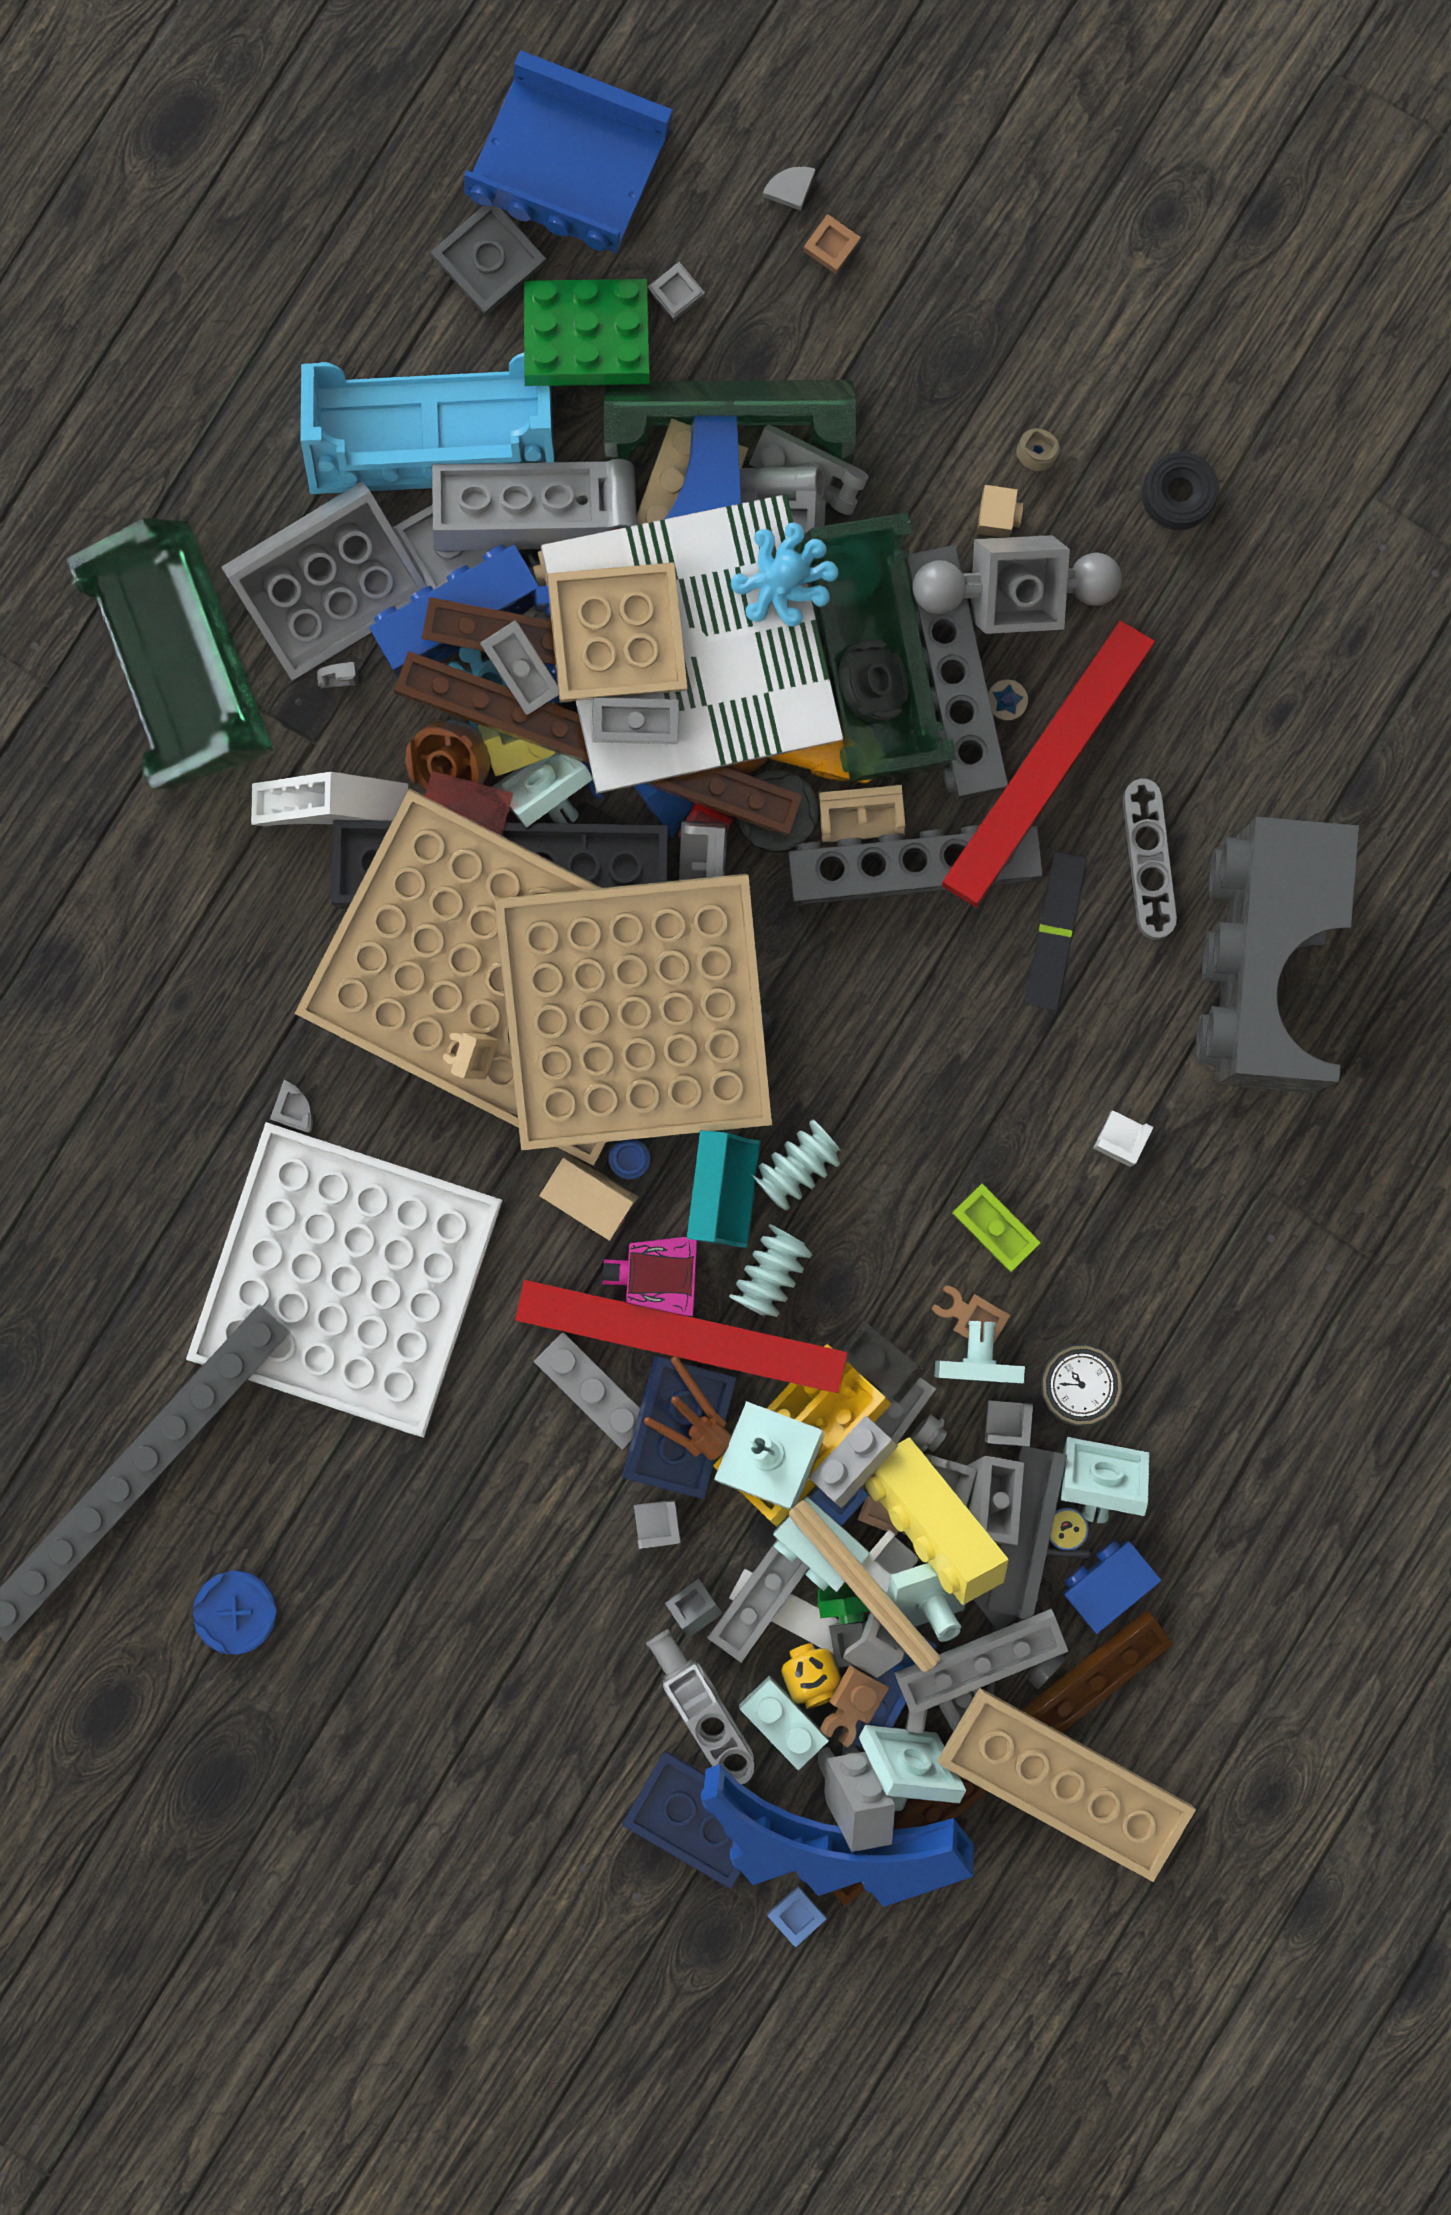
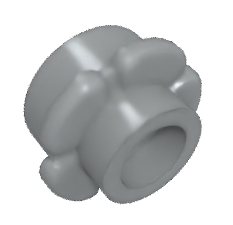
(929, 1433)

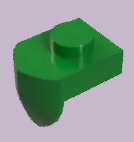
(841, 1604)

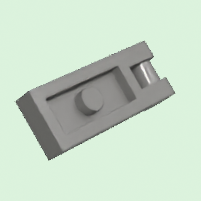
(784, 450)

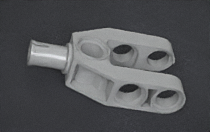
(698, 1700)

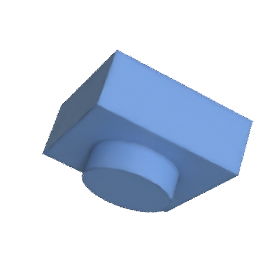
(796, 1916)

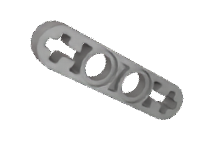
(1144, 859)

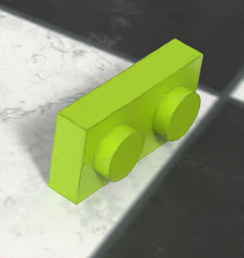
(996, 1228)

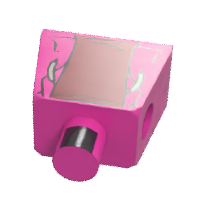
(657, 1274)

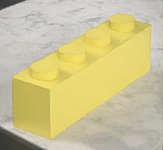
(937, 1523)

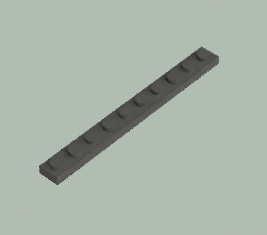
(138, 1468)

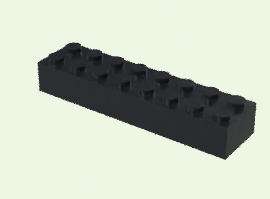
(597, 852)

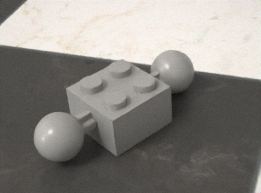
(1018, 584)

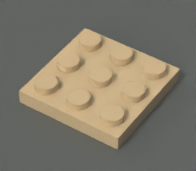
(617, 632)

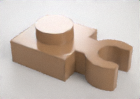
(975, 1310)
(856, 1700)

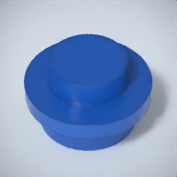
(629, 1159)

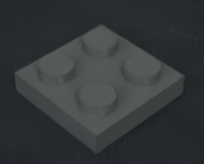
(488, 257)

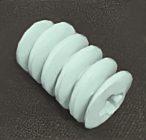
(798, 1165)
(771, 1273)

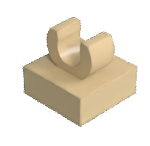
(473, 1055)

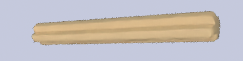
(864, 1586)

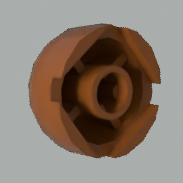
(448, 749)

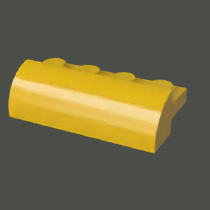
(828, 1411)

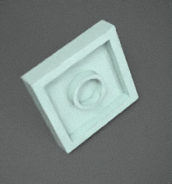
(545, 788)
(980, 1362)
(770, 1456)
(1105, 1478)
(924, 1600)
(909, 1765)

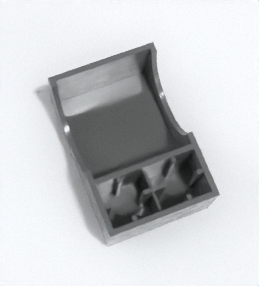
(1283, 894)

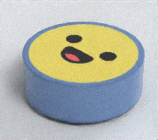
(1068, 1529)

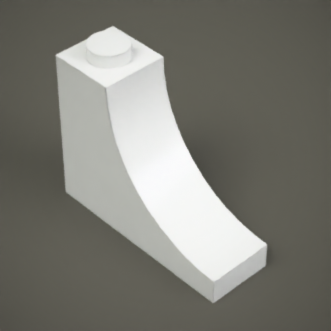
(325, 798)

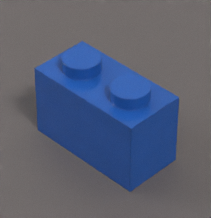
(1109, 1584)

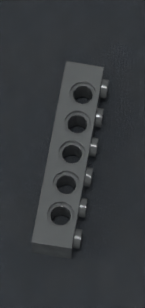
(988, 774)
(812, 888)

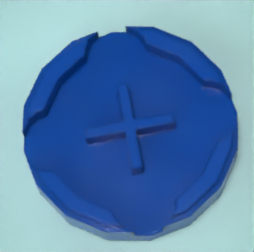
(234, 1612)

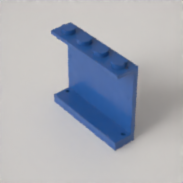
(569, 153)

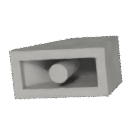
(997, 1498)

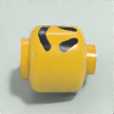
(811, 1675)

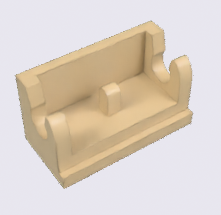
(861, 813)
(589, 1196)

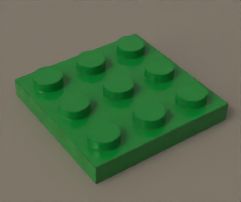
(586, 332)

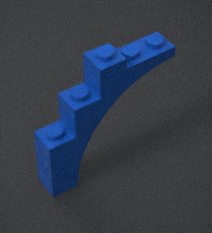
(710, 478)
(775, 1842)

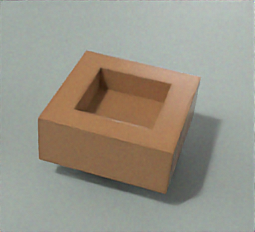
(832, 244)

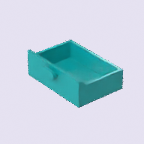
(723, 1189)

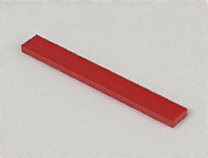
(1048, 764)
(682, 1336)

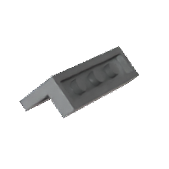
(1026, 1561)

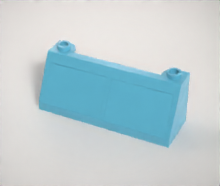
(400, 426)

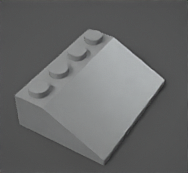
(324, 579)

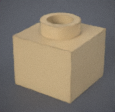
(999, 512)

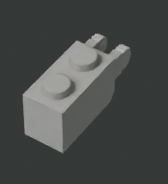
(857, 1798)

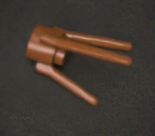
(707, 1434)

